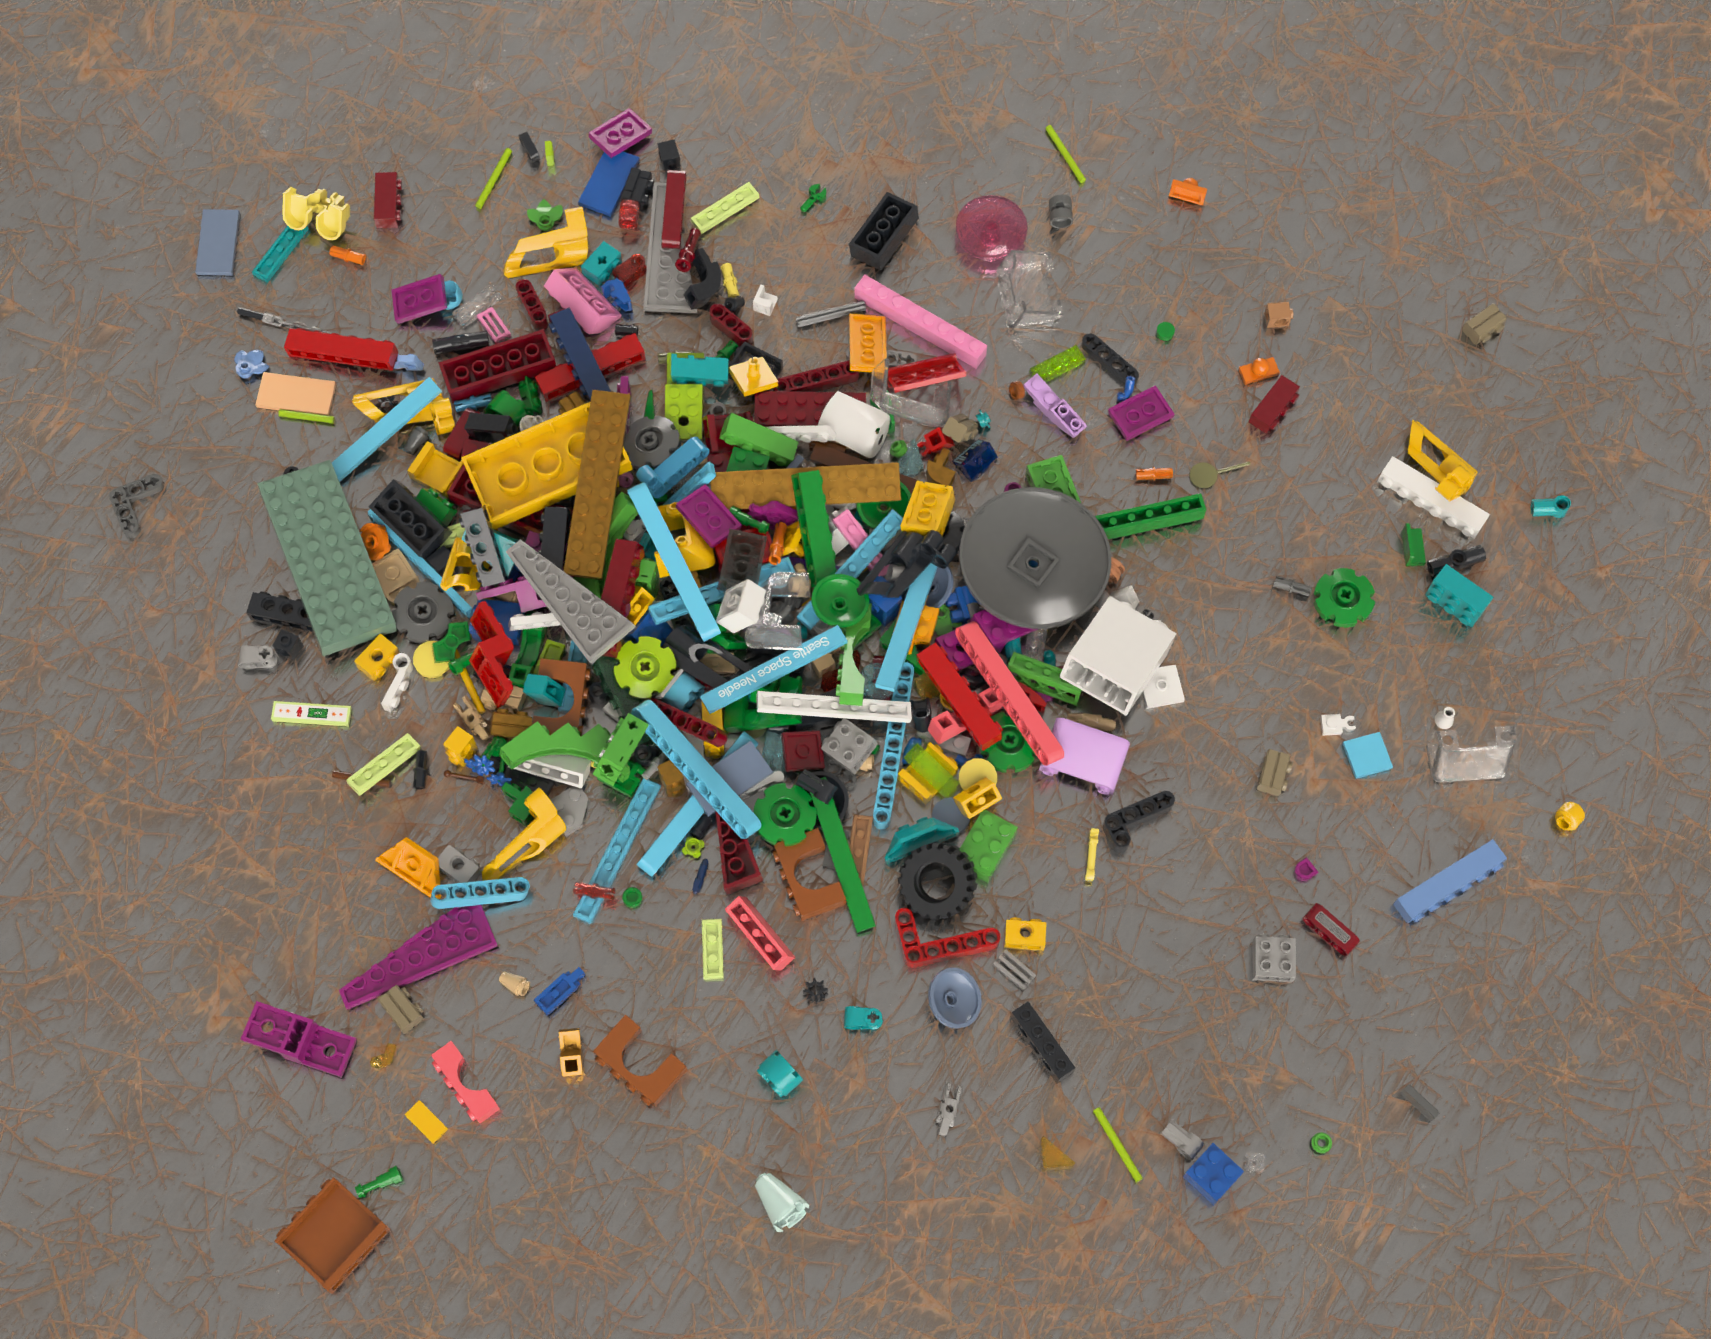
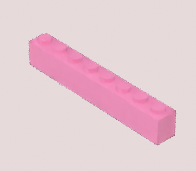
(920, 321)

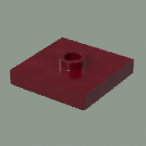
(802, 751)

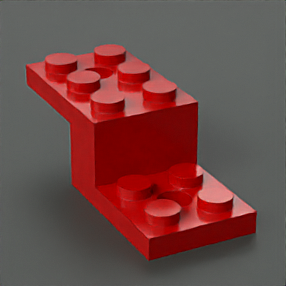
(491, 654)

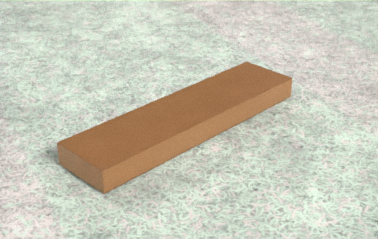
(860, 842)

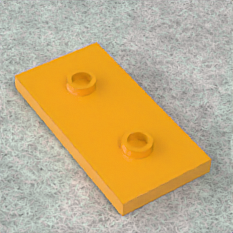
(866, 341)

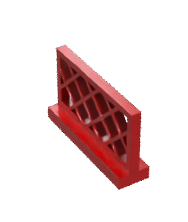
(924, 373)

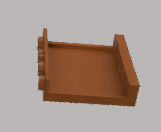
(331, 1234)

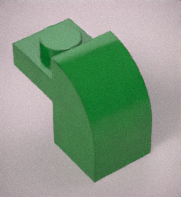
(518, 810)

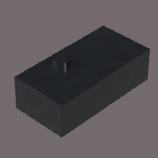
(884, 231)
(410, 519)

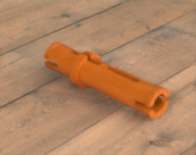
(776, 548)

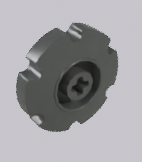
(651, 441)
(422, 598)

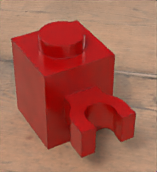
(935, 442)

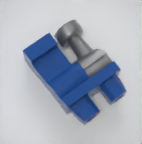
(965, 604)

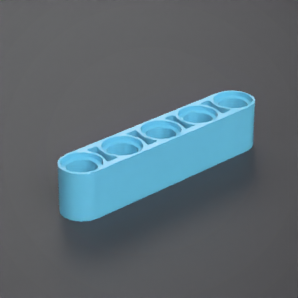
(472, 898)

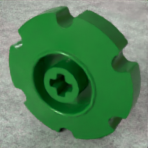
(1344, 597)
(1008, 755)
(792, 802)

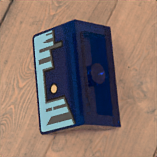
(975, 458)

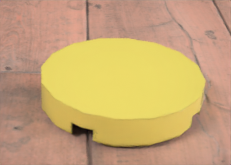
(424, 661)
(976, 770)

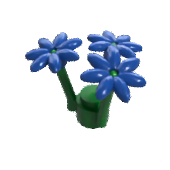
(482, 764)

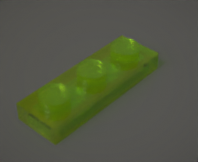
(1059, 364)
(931, 770)

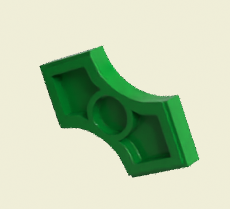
(445, 649)

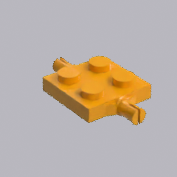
(925, 626)

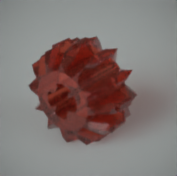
(629, 214)

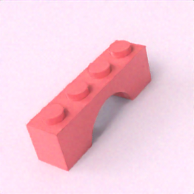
(948, 724)
(479, 1102)

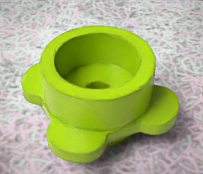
(690, 841)

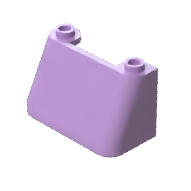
(1088, 754)

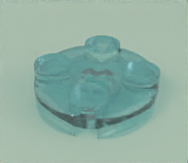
(871, 672)

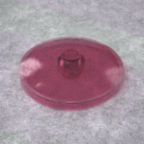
(991, 227)

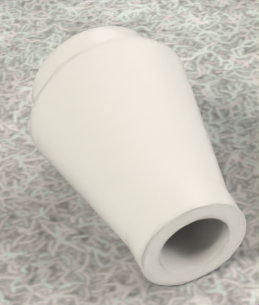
(1445, 718)

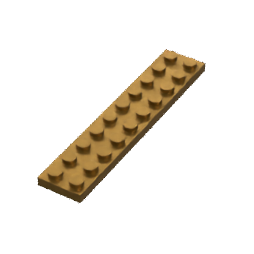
(597, 484)
(840, 485)

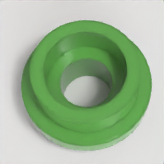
(898, 448)
(1321, 1136)

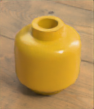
(1569, 816)

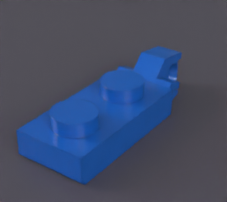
(559, 990)

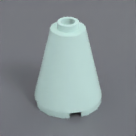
(780, 1202)

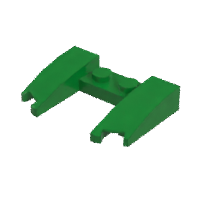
(740, 719)

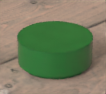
(1165, 331)
(632, 897)

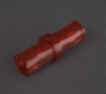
(594, 891)

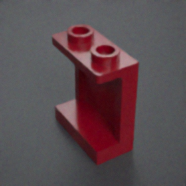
(712, 430)

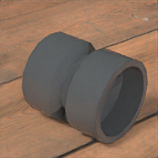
(1060, 211)

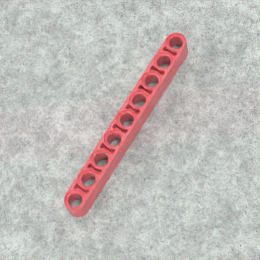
(1009, 693)

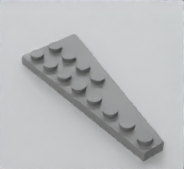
(663, 280)
(583, 615)

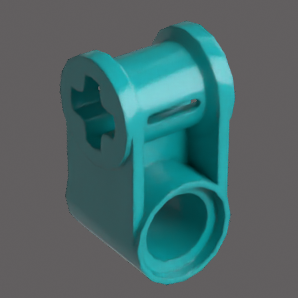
(860, 1018)

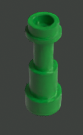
(746, 520)
(458, 665)
(392, 1176)

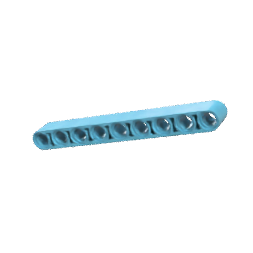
(674, 561)
(893, 754)
(697, 770)
(681, 823)

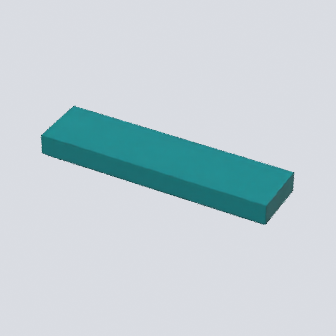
(278, 253)

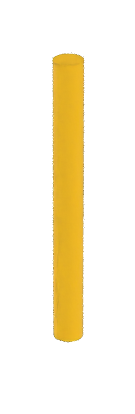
(470, 687)

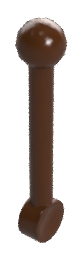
(479, 779)

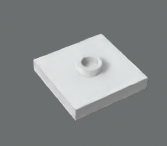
(1163, 688)

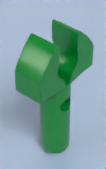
(819, 196)

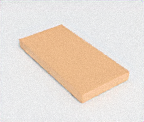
(295, 394)

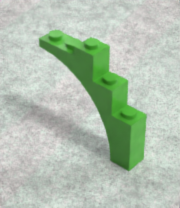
(622, 516)
(565, 741)

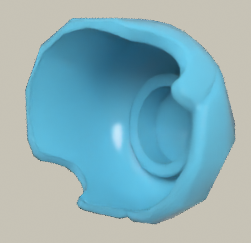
(453, 294)

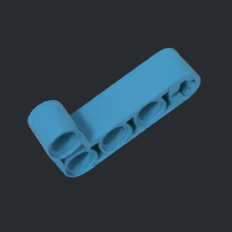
(673, 468)

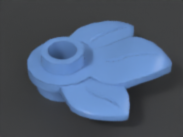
(250, 363)

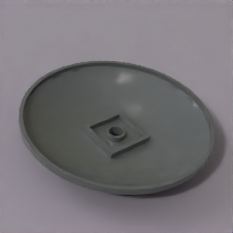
(1043, 528)

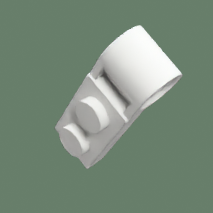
(399, 683)

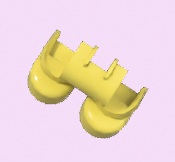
(331, 212)

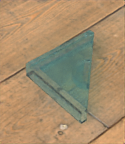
(911, 460)

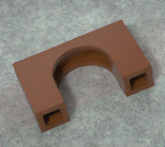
(576, 676)
(807, 901)
(650, 1087)

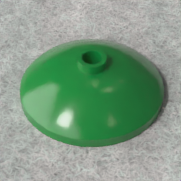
(872, 514)
(839, 590)

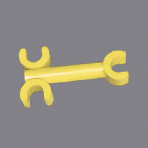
(1093, 841)

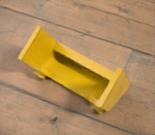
(693, 547)

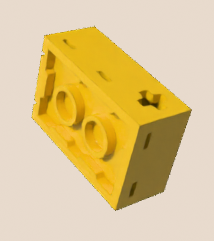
(928, 508)

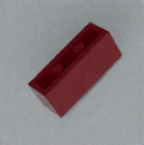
(387, 200)
(1274, 405)

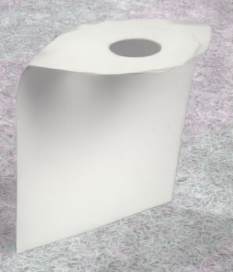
(855, 424)

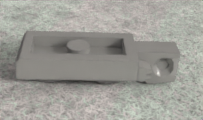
(956, 745)

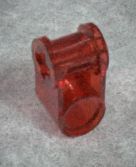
(629, 271)

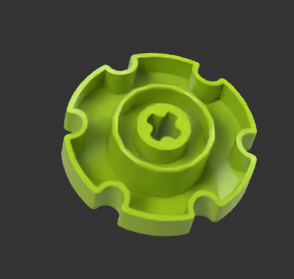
(644, 682)

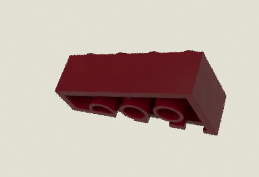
(737, 859)

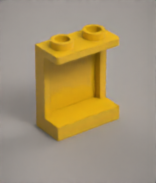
(434, 469)
(918, 784)

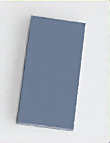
(217, 242)
(739, 770)

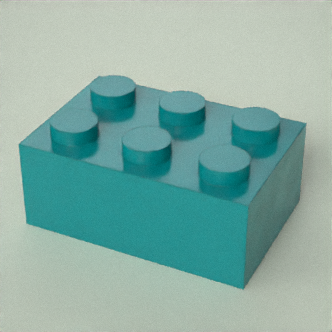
(1458, 596)

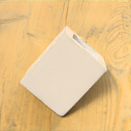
(764, 302)
(1126, 594)

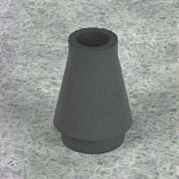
(416, 439)

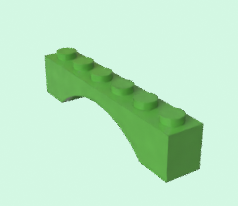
(852, 682)

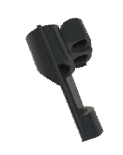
(916, 554)
(690, 650)

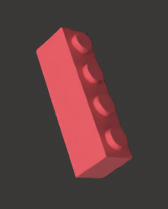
(760, 933)

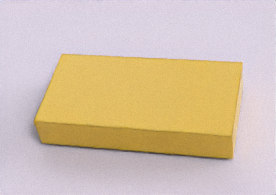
(426, 1121)

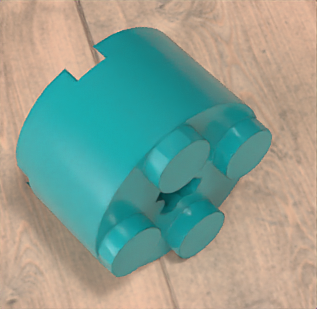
(780, 1072)

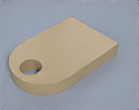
(394, 574)

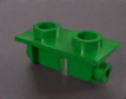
(528, 389)

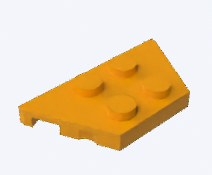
(413, 865)

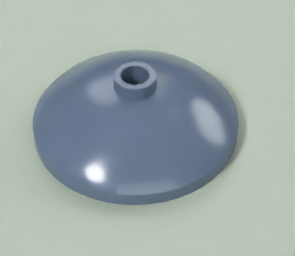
(943, 587)
(962, 994)

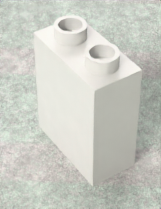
(1118, 655)

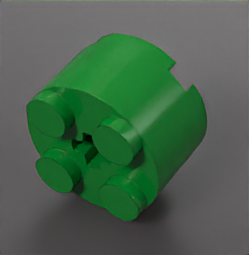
(506, 405)

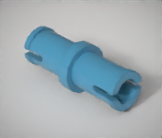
(473, 402)

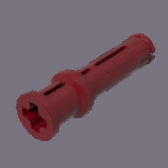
(687, 254)

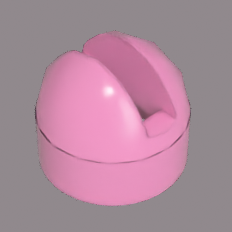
(622, 479)

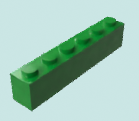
(1153, 516)
(814, 525)

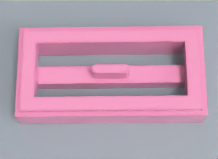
(500, 336)

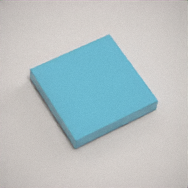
(1367, 755)

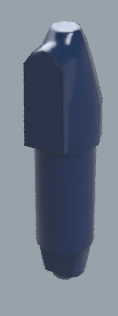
(698, 882)

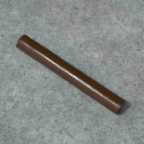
(345, 775)

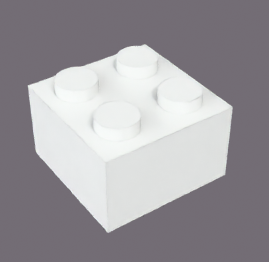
(741, 606)

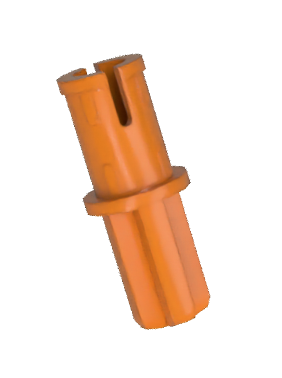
(347, 255)
(1152, 473)

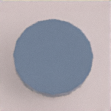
(948, 812)

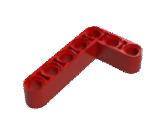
(941, 944)

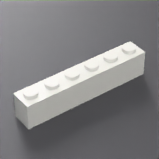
(1422, 492)

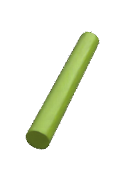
(306, 416)

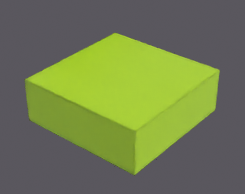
(549, 153)

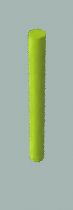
(1065, 154)
(491, 182)
(1117, 1144)

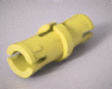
(729, 280)

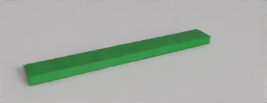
(844, 864)

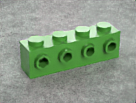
(758, 439)

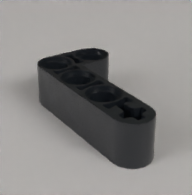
(1140, 816)

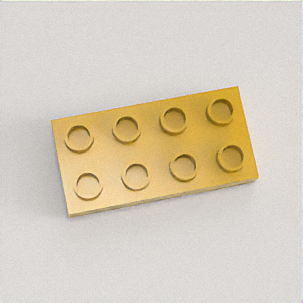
(532, 467)

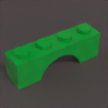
(528, 655)

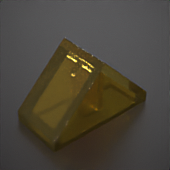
(1053, 1158)

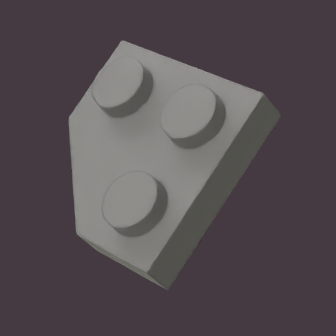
(571, 808)

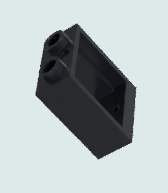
(490, 427)

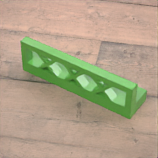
(1045, 675)

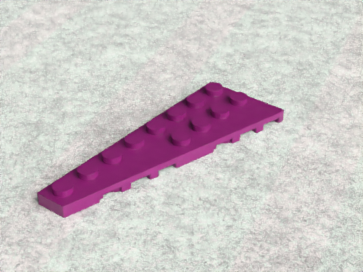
(444, 943)

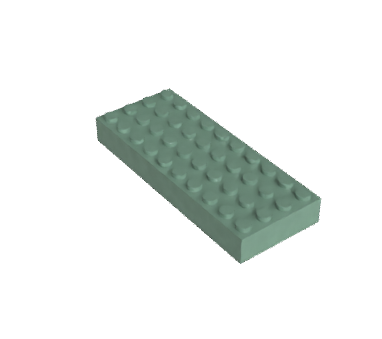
(327, 557)

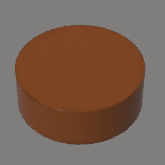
(1017, 390)

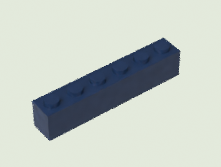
(577, 353)

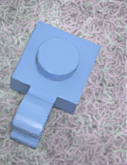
(409, 362)

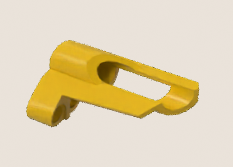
(569, 247)
(437, 410)
(1453, 473)
(460, 556)
(539, 834)

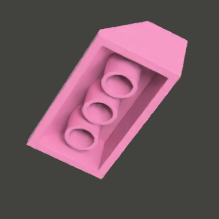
(585, 301)

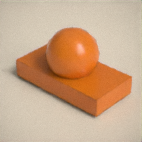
(1188, 191)
(1259, 370)

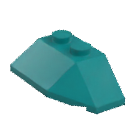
(917, 835)

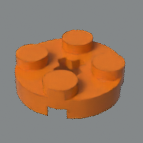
(381, 541)

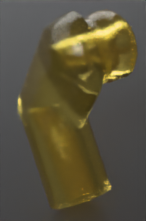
(384, 1059)

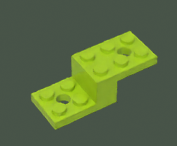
(684, 401)

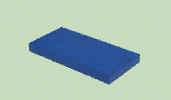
(607, 183)

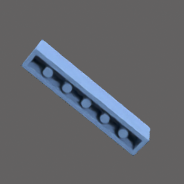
(1450, 881)

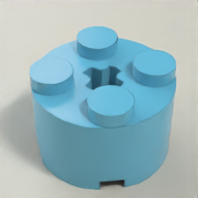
(684, 692)

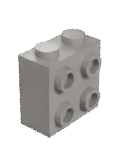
(848, 745)
(1274, 958)

